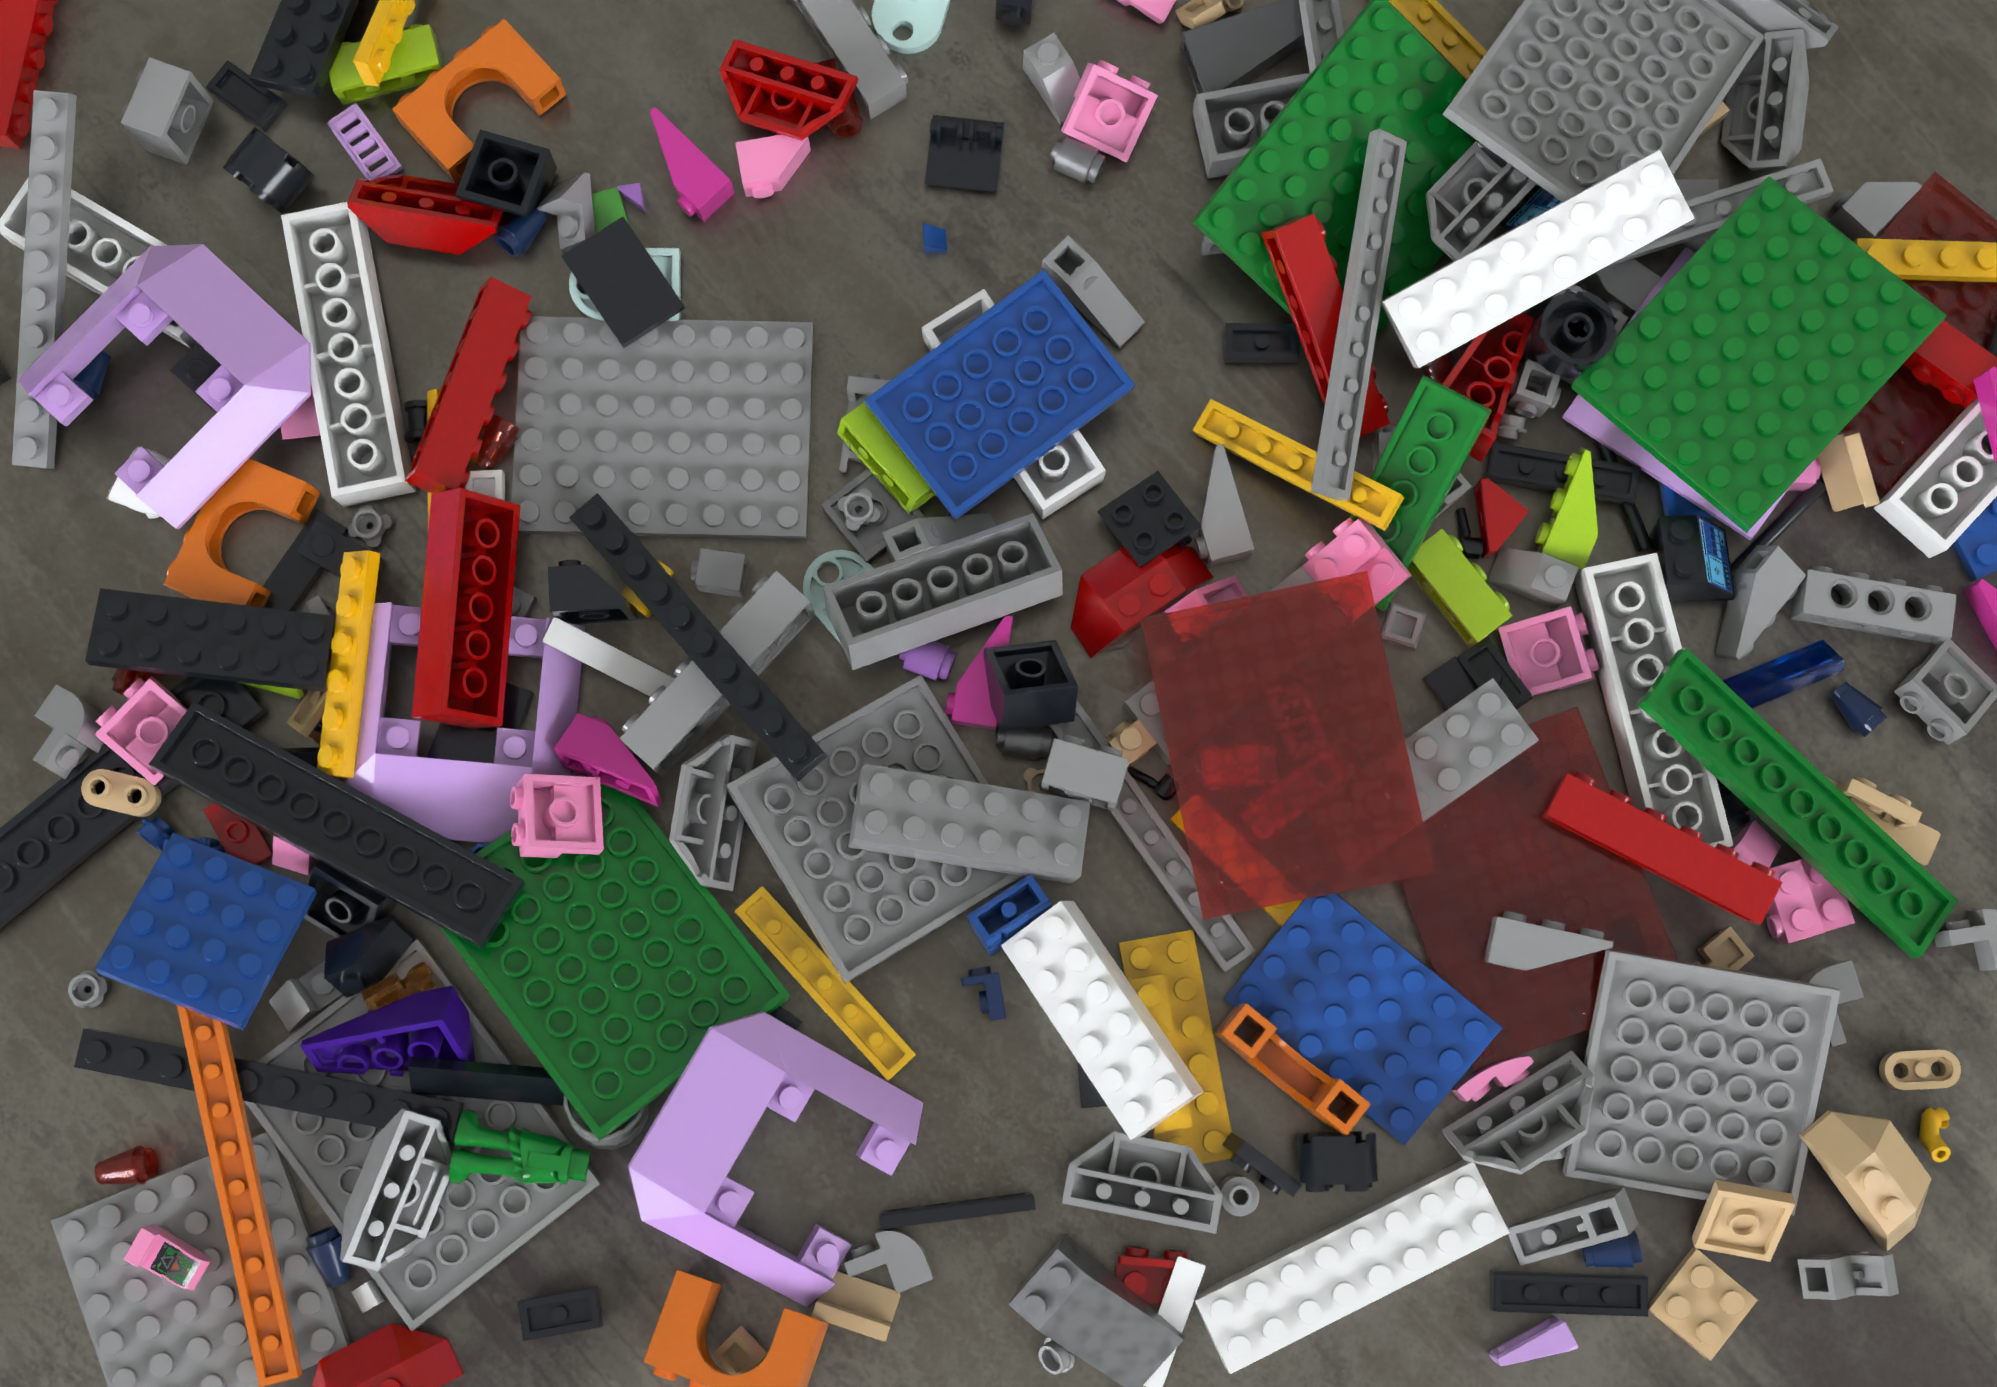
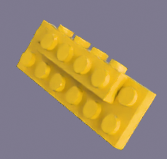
(1171, 986)

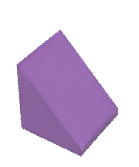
(633, 194)

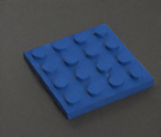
(206, 931)

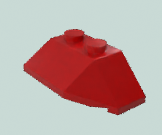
(782, 90)
(422, 213)
(1120, 593)
(391, 1359)

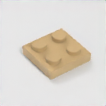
(1743, 1220)
(1701, 1303)

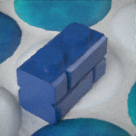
(1008, 913)

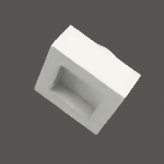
(487, 483)

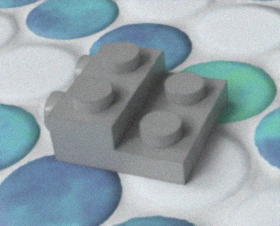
(1947, 692)

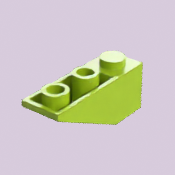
(1574, 520)

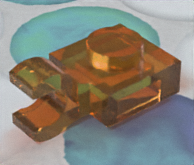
(394, 988)

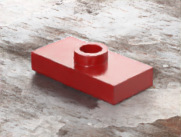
(239, 836)

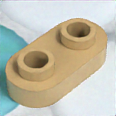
(119, 793)
(1917, 1069)

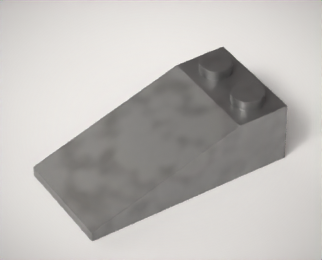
(1095, 1315)

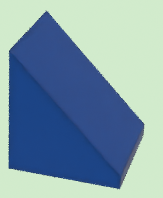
(934, 239)

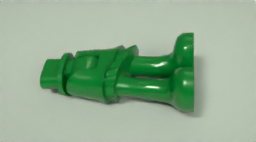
(533, 1159)

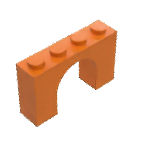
(496, 57)
(200, 565)
(1318, 1093)
(682, 1348)

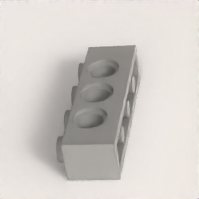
(1932, 606)

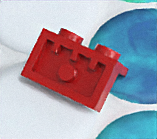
(1147, 1273)

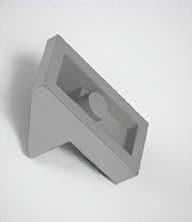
(574, 210)
(304, 998)

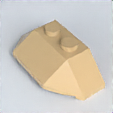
(1871, 1171)

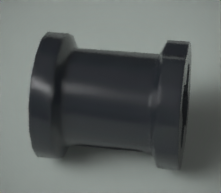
(417, 420)

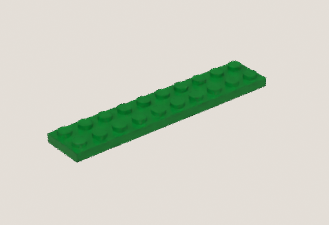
(1798, 802)

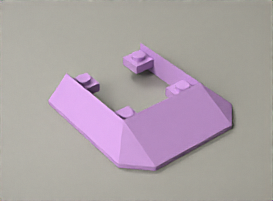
(253, 391)
(457, 796)
(710, 1116)

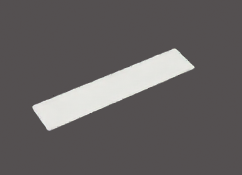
(605, 657)
(1176, 1306)

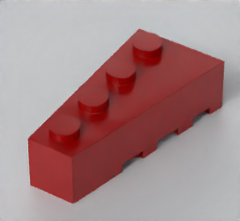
(1488, 373)

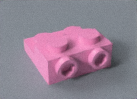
(1109, 110)
(1355, 551)
(1550, 651)
(141, 725)
(557, 815)
(1805, 904)

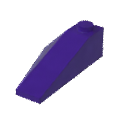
(419, 1025)

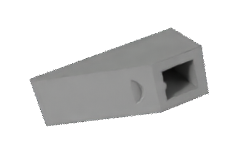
(1092, 291)
(932, 532)
(1760, 590)
(1531, 946)

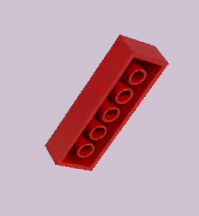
(466, 609)

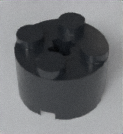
(268, 170)
(1555, 346)
(1337, 1160)

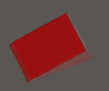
(1496, 515)

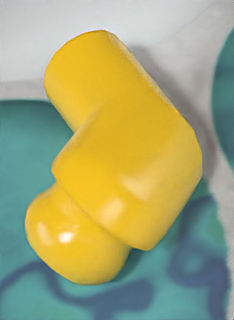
(1929, 1134)

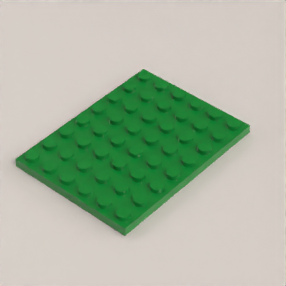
(1317, 146)
(1758, 353)
(616, 965)

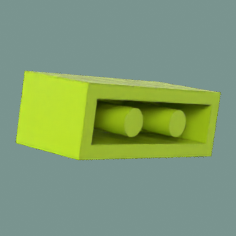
(410, 65)
(884, 458)
(1458, 588)

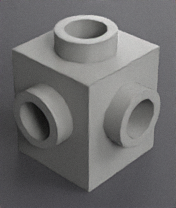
(1542, 394)

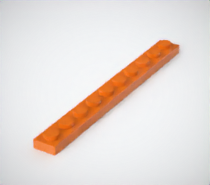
(241, 1198)

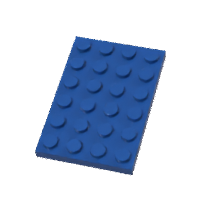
(999, 394)
(1365, 1011)

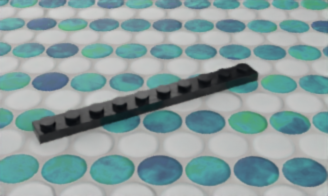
(699, 638)
(264, 1083)

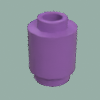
(930, 660)

